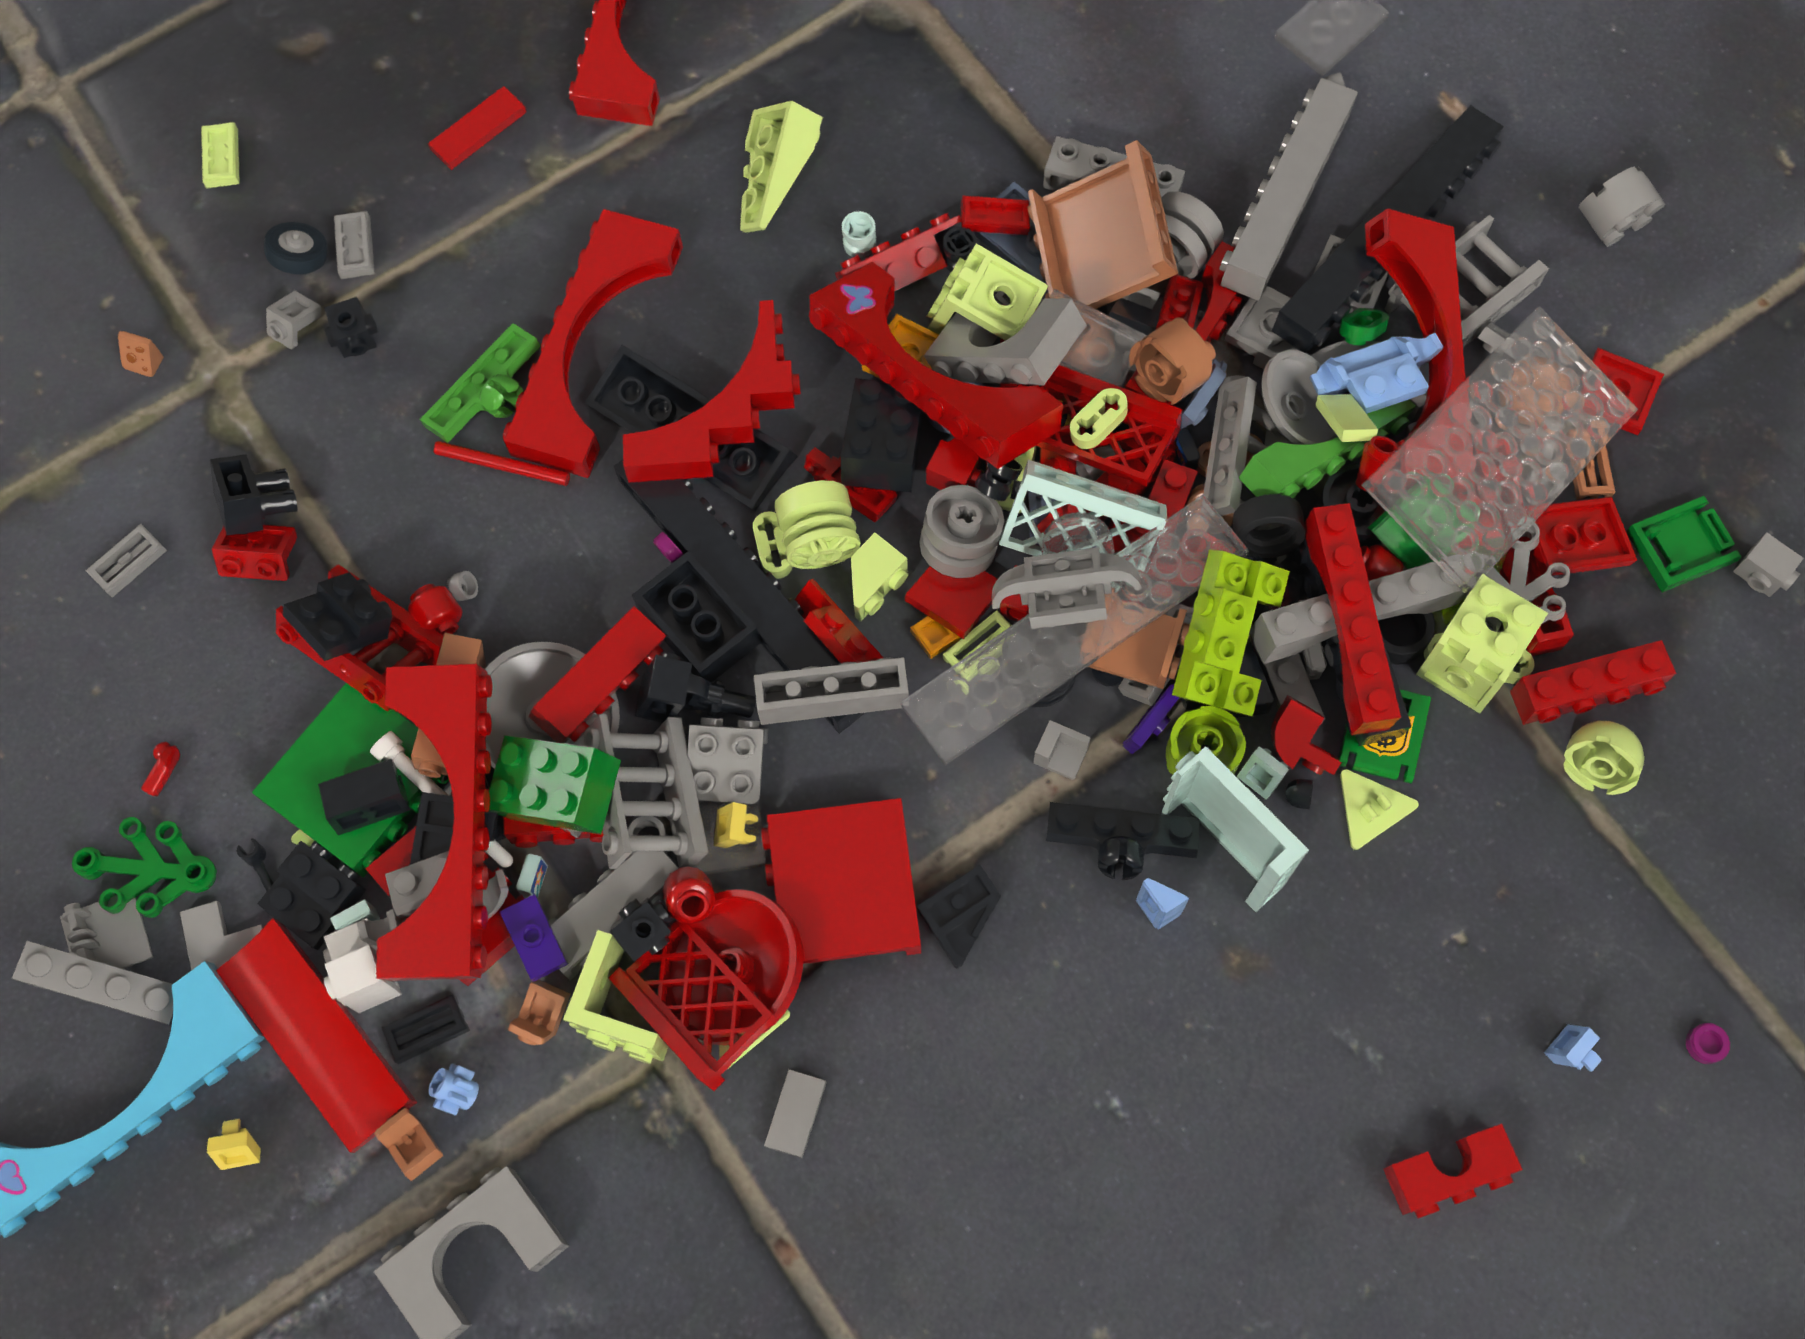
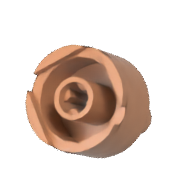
(1172, 361)

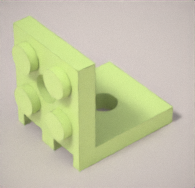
(971, 294)
(1471, 658)
(590, 997)

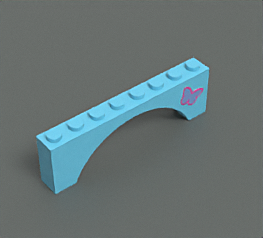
(204, 1039)

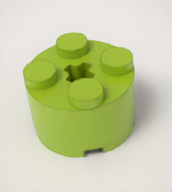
(1208, 727)

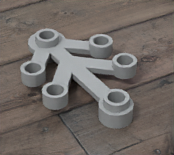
(1536, 587)

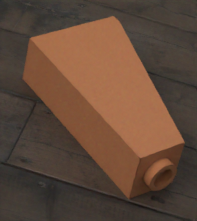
(453, 651)

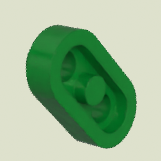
(1363, 325)

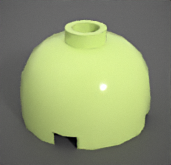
(1604, 757)

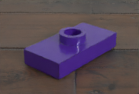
(1152, 722)
(533, 938)

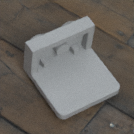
(727, 760)

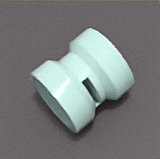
(858, 234)

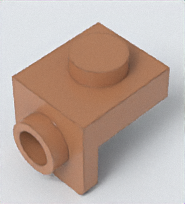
(540, 1013)
(409, 1143)

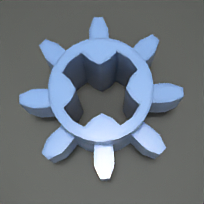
(453, 1089)

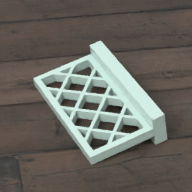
(1083, 494)

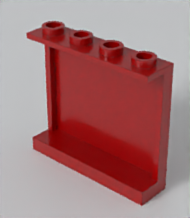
(844, 879)

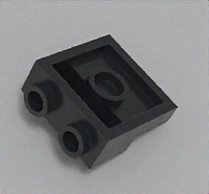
(339, 616)
(311, 893)

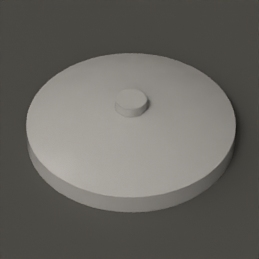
(520, 681)

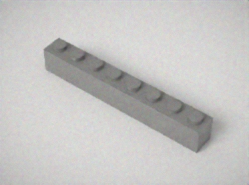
(1288, 190)

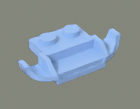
(1380, 372)

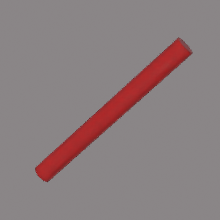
(501, 463)

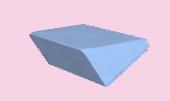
(1160, 902)

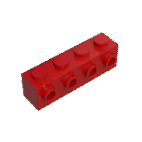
(597, 677)
(1593, 682)

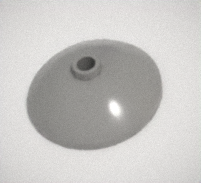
(1292, 398)

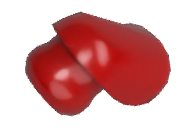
(167, 759)

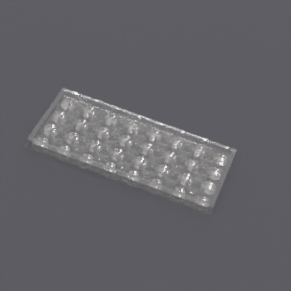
(1500, 449)

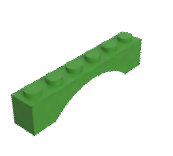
(1290, 467)

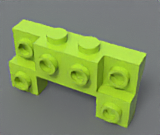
(1221, 630)

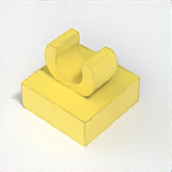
(731, 825)
(234, 1147)

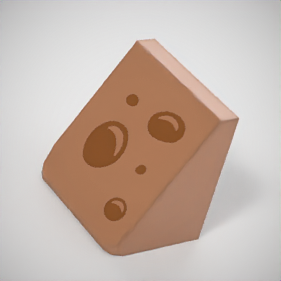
(139, 354)

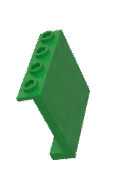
(329, 748)

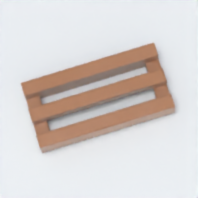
(1593, 490)

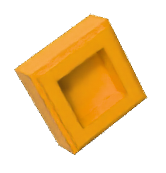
(933, 636)

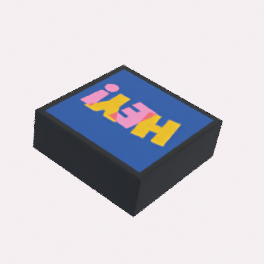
(1186, 450)

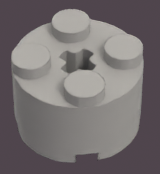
(1622, 203)

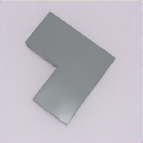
(208, 937)

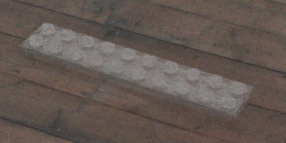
(1031, 663)

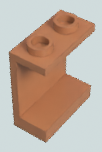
(1148, 653)

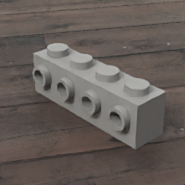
(1075, 160)
(831, 690)

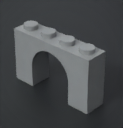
(1027, 358)
(415, 1272)

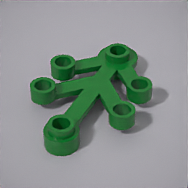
(148, 870)

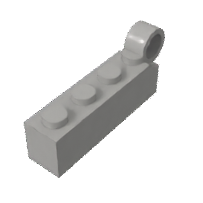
(637, 877)

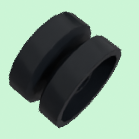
(1342, 489)

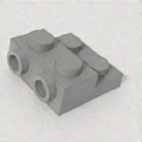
(1254, 327)

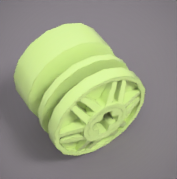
(817, 524)

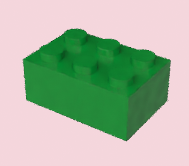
(553, 784)

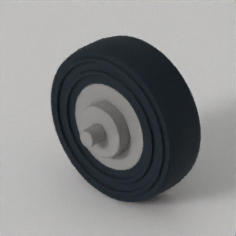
(295, 248)

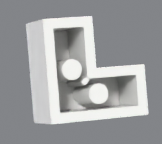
(353, 971)

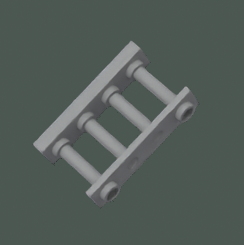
(1498, 299)
(1231, 443)
(679, 789)

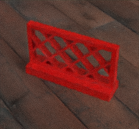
(1143, 417)
(675, 1030)

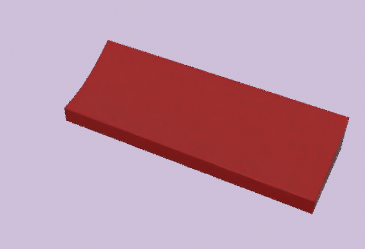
(315, 1035)

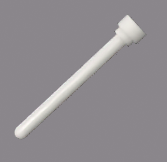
(390, 748)

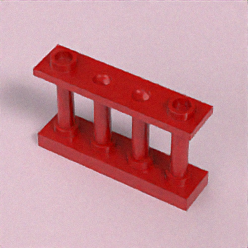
(404, 630)

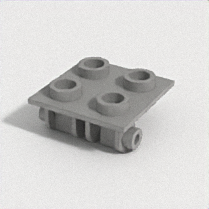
(106, 937)

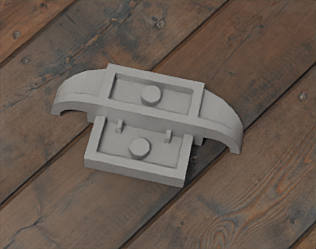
(1065, 585)
(412, 885)

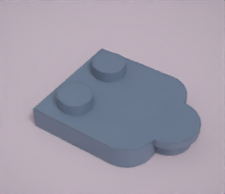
(1194, 403)

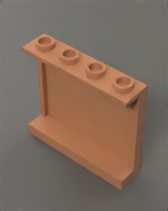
(1104, 232)

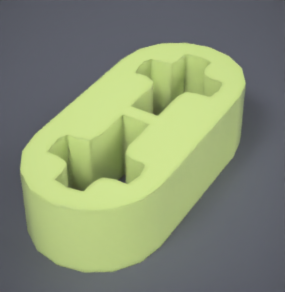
(1102, 421)
(765, 547)

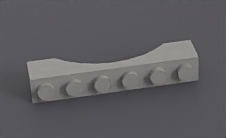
(1311, 621)

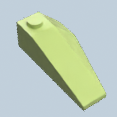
(779, 146)

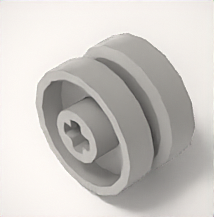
(1192, 231)
(961, 531)

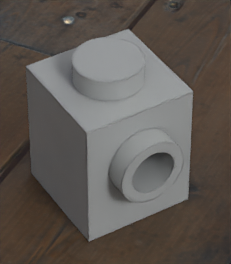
(1769, 566)

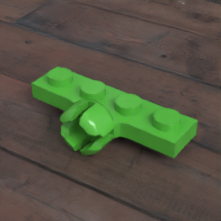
(484, 385)

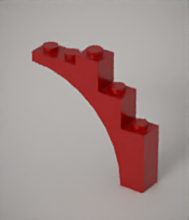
(691, 444)

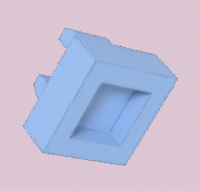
(1574, 1048)

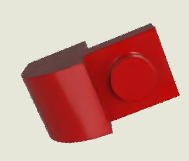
(1291, 737)

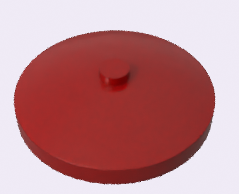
(757, 944)

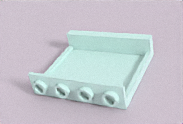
(1236, 822)

